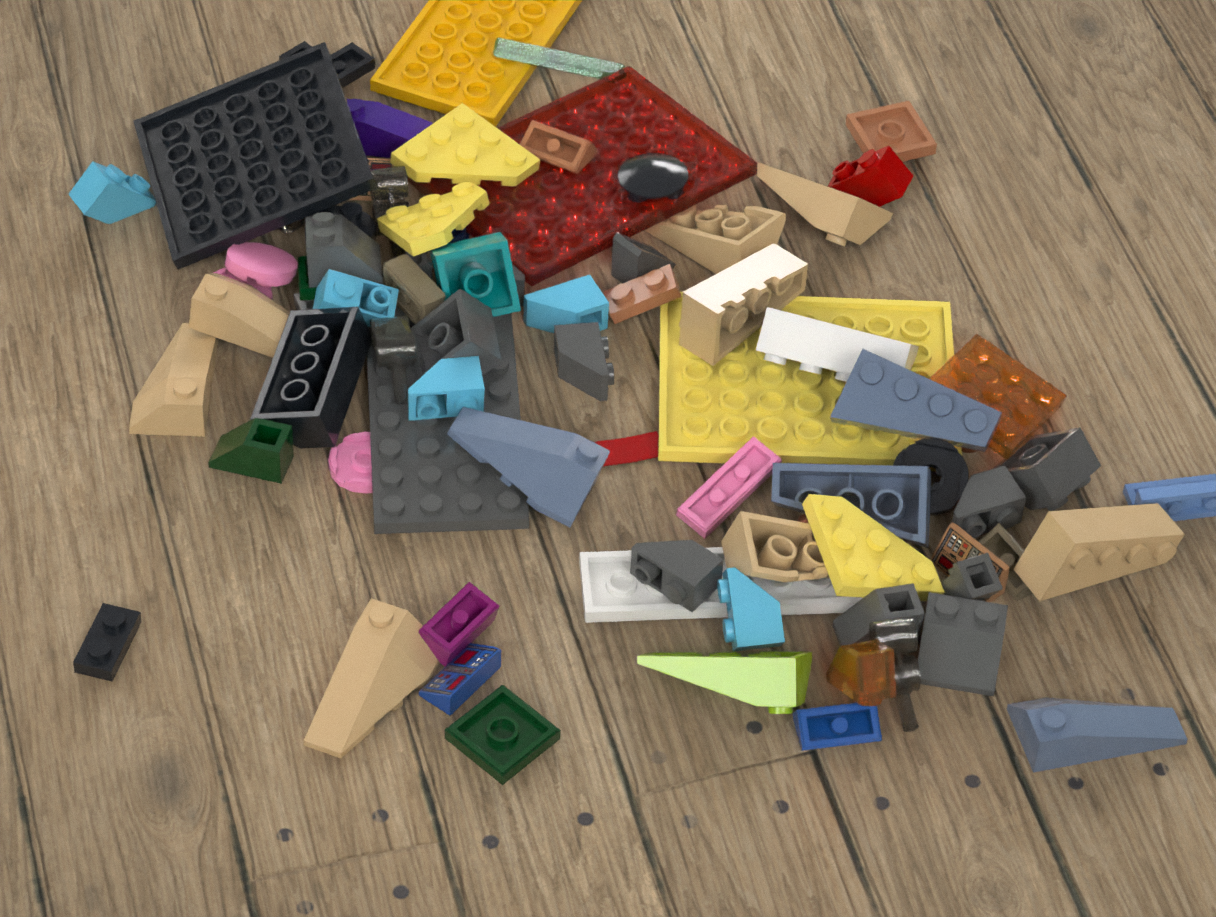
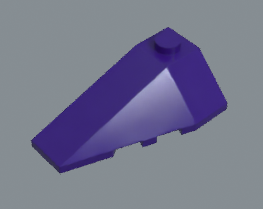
(384, 127)

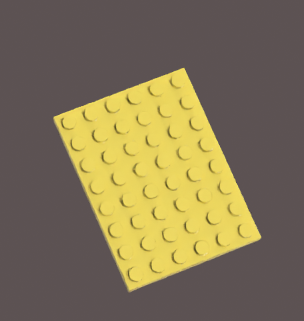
(720, 407)

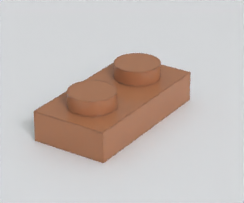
(642, 294)

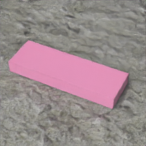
(728, 487)

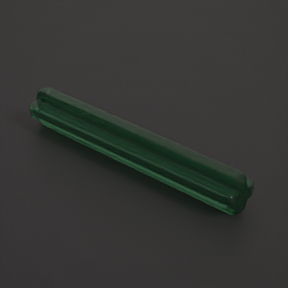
(554, 58)

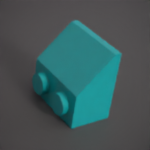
(479, 268)

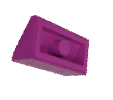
(459, 623)

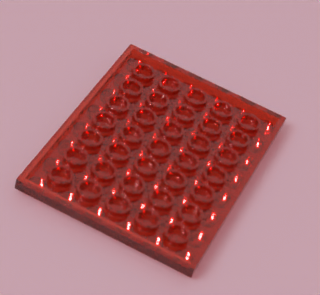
(568, 216)

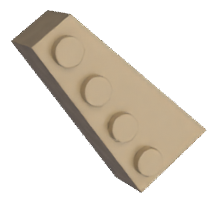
(734, 302)
(1096, 546)

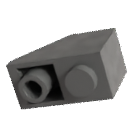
(582, 358)
(989, 500)
(678, 570)
(879, 605)

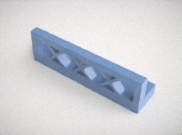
(1179, 497)

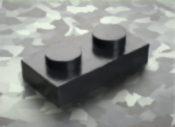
(107, 642)

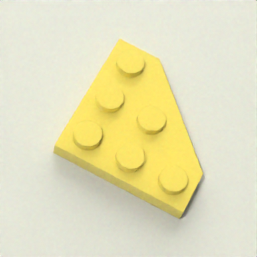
(465, 150)
(433, 218)
(864, 553)

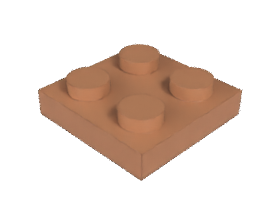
(892, 126)

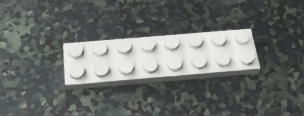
(616, 595)

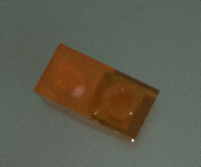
(864, 672)

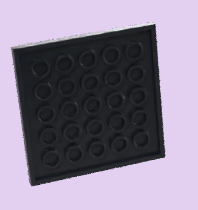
(253, 155)

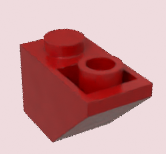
(874, 177)

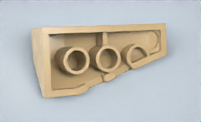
(827, 209)
(720, 236)
(237, 314)
(178, 388)
(773, 549)
(374, 675)

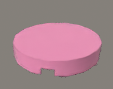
(261, 261)
(347, 468)

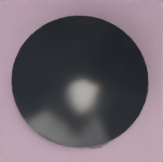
(653, 177)

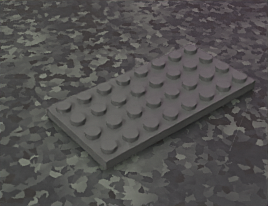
(424, 475)

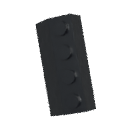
(315, 374)

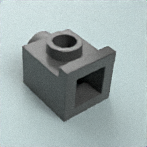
(972, 579)

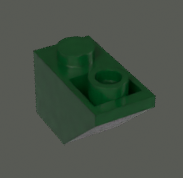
(255, 450)

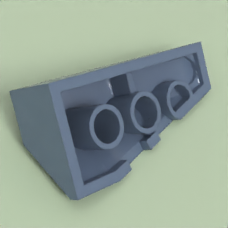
(542, 461)
(1079, 731)

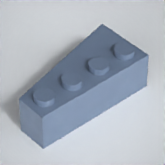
(907, 404)
(887, 493)

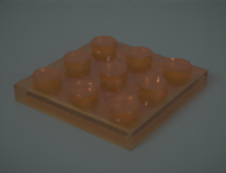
(1005, 385)

